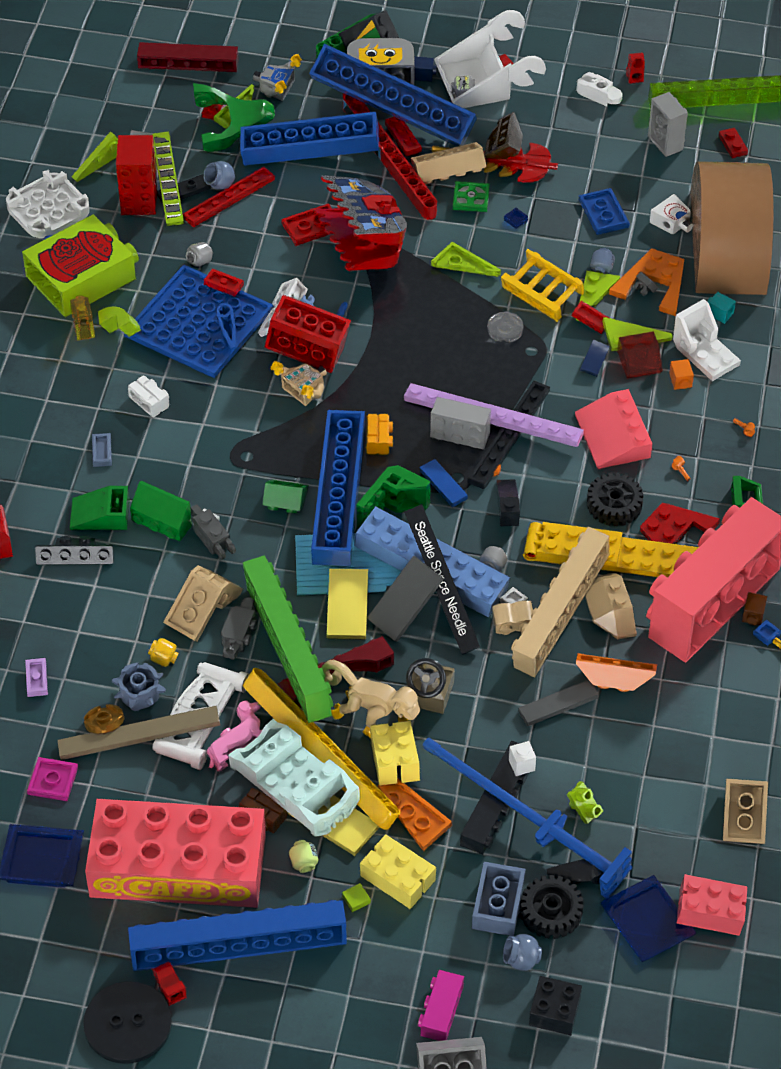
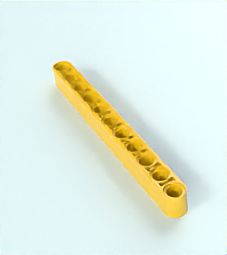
(286, 711)

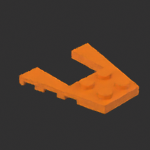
(659, 268)

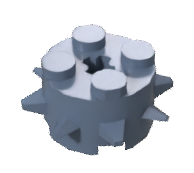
(138, 686)

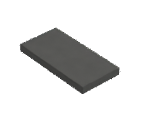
(405, 598)

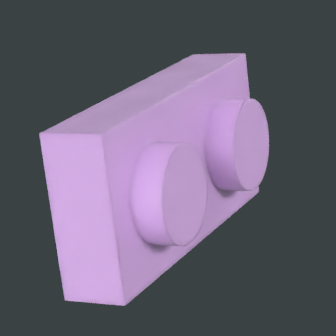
(36, 677)

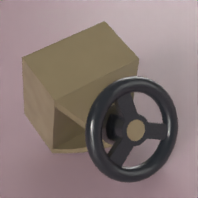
(431, 683)

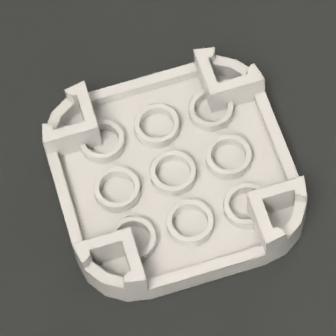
(47, 205)

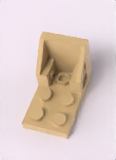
(198, 600)

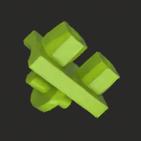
(582, 800)

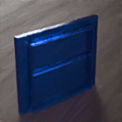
(41, 856)
(647, 918)

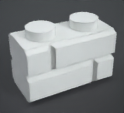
(148, 396)

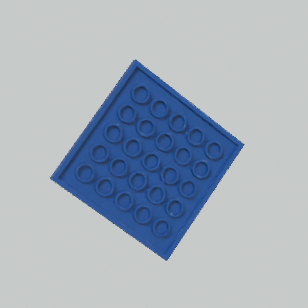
(186, 325)

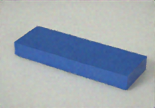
(443, 483)

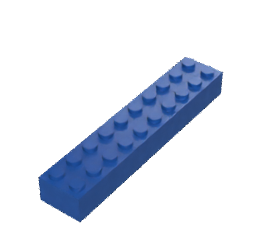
(393, 96)
(338, 488)
(238, 935)

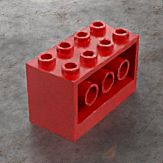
(136, 174)
(307, 333)

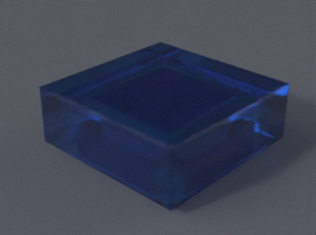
(516, 218)

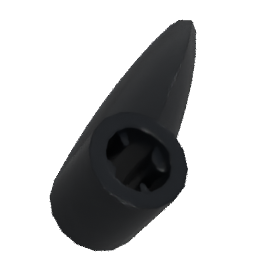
(577, 871)

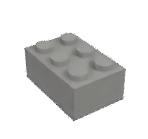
(667, 124)
(460, 423)

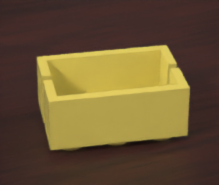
(394, 747)
(398, 871)

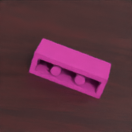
(441, 1005)

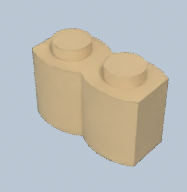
(512, 616)

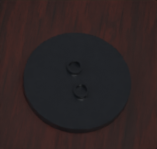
(127, 1022)

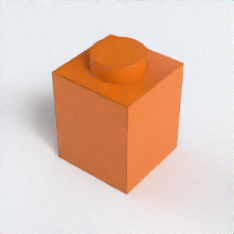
(681, 374)

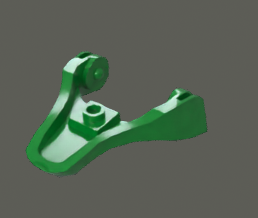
(241, 112)

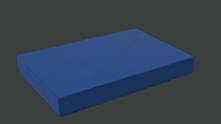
(604, 211)

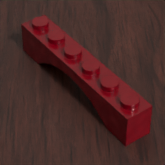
(369, 657)

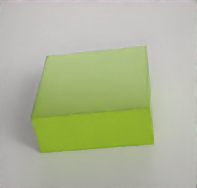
(356, 897)

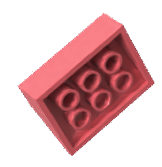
(614, 430)

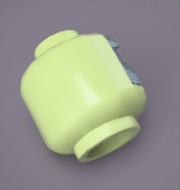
(303, 856)

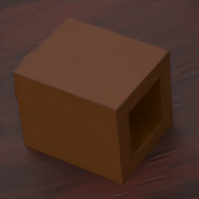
(754, 609)

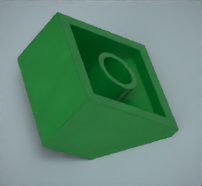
(284, 495)

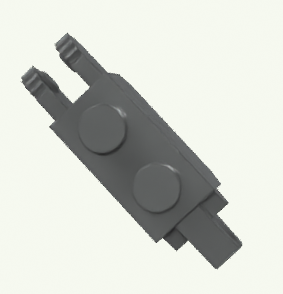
(211, 532)
(238, 628)

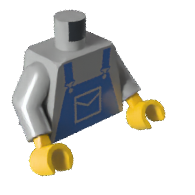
(278, 79)

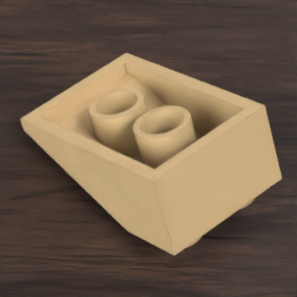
(745, 811)

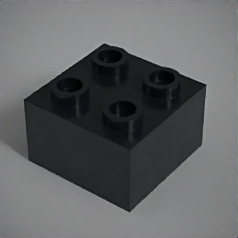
(555, 1005)

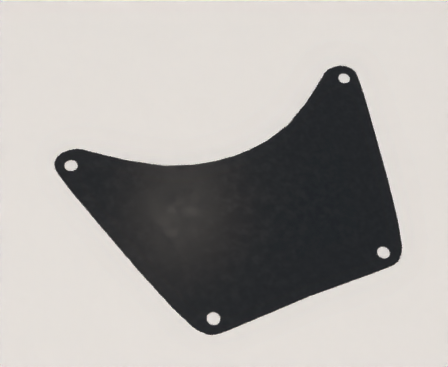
(424, 335)

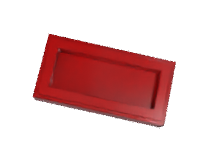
(589, 316)

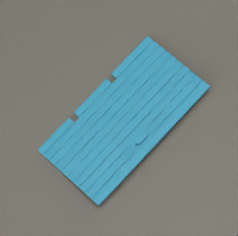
(315, 578)

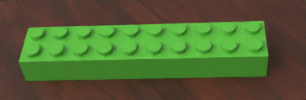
(288, 639)

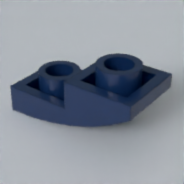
(595, 358)

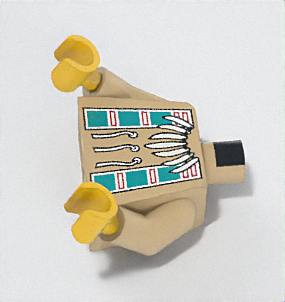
(301, 381)

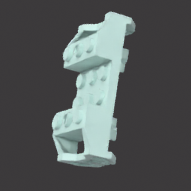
(296, 777)

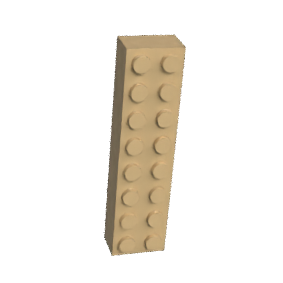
(560, 602)

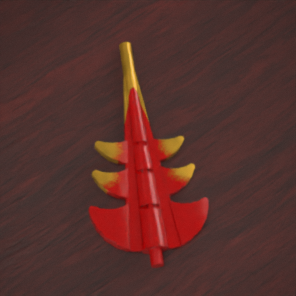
(533, 164)

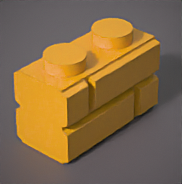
(378, 434)

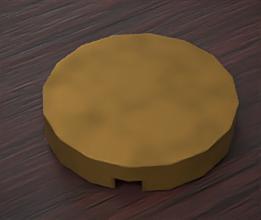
(103, 720)

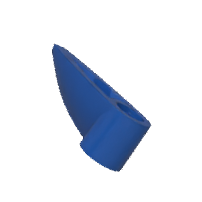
(227, 323)

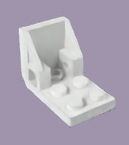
(697, 340)

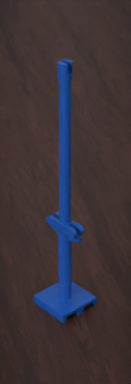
(549, 828)

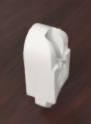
(598, 89)

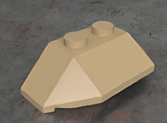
(611, 606)

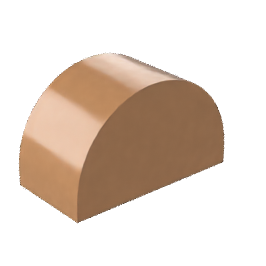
(732, 227)

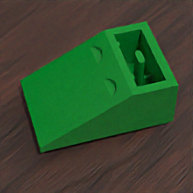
(101, 509)

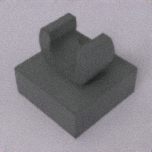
(646, 283)

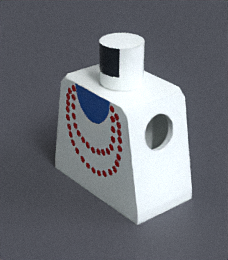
(671, 215)

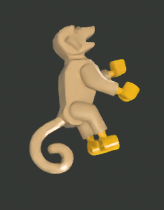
(372, 695)

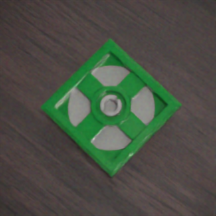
(471, 196)

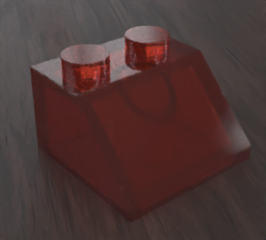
(640, 354)

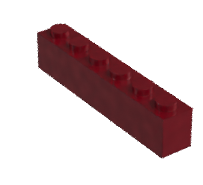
(187, 57)

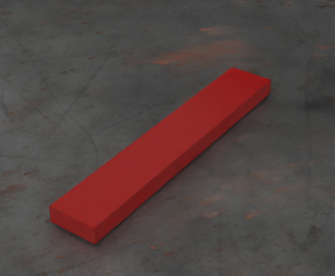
(228, 197)

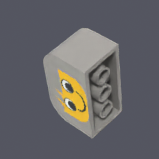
(386, 54)

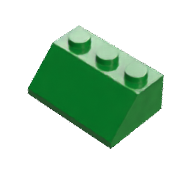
(161, 511)

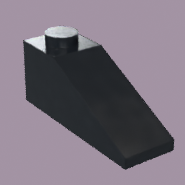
(508, 502)

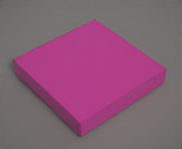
(52, 779)

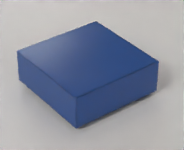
(767, 632)

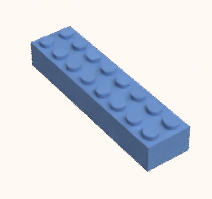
(395, 544)

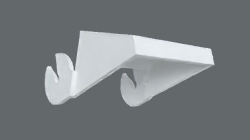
(480, 60)

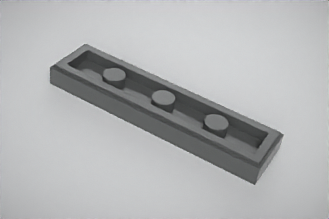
(558, 703)

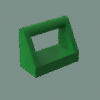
(743, 484)

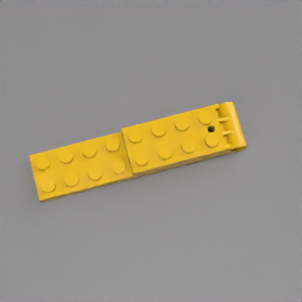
(554, 541)

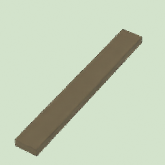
(139, 732)

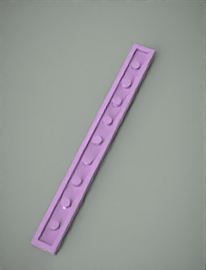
(503, 417)

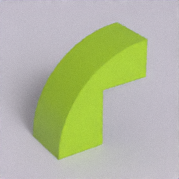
(117, 318)

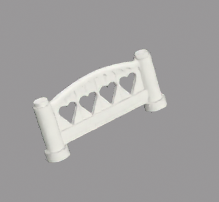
(190, 749)

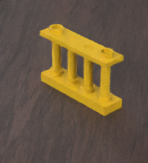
(540, 300)

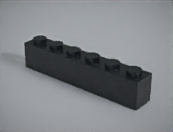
(490, 810)

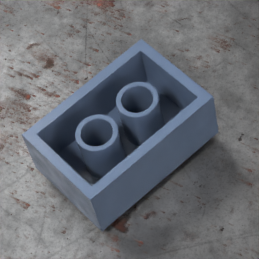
(498, 899)

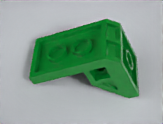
(394, 482)

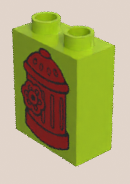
(80, 262)

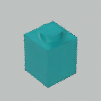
(721, 307)

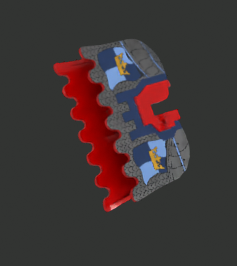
(364, 224)

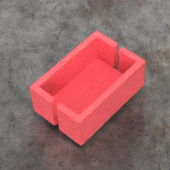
(712, 905)

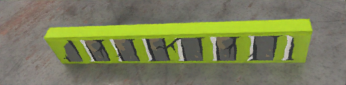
(167, 179)

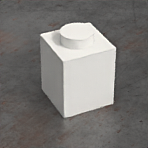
(522, 758)

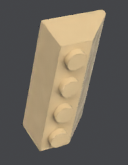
(449, 162)

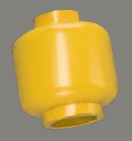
(163, 652)

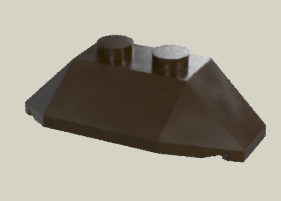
(504, 139)

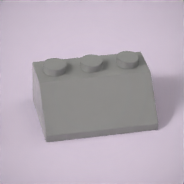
(452, 1054)

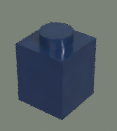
(424, 68)

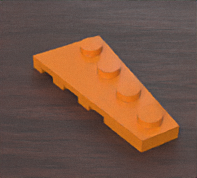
(416, 814)

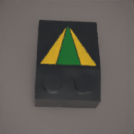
(373, 27)

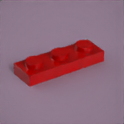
(403, 136)

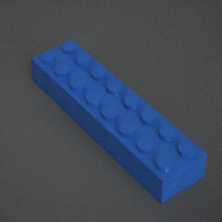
(309, 138)

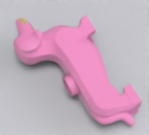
(237, 737)

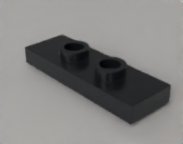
(190, 187)

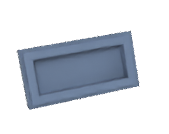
(101, 450)

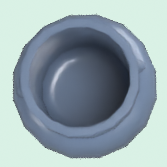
(219, 175)
(521, 952)

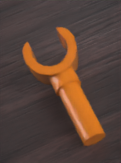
(748, 428)
(677, 464)

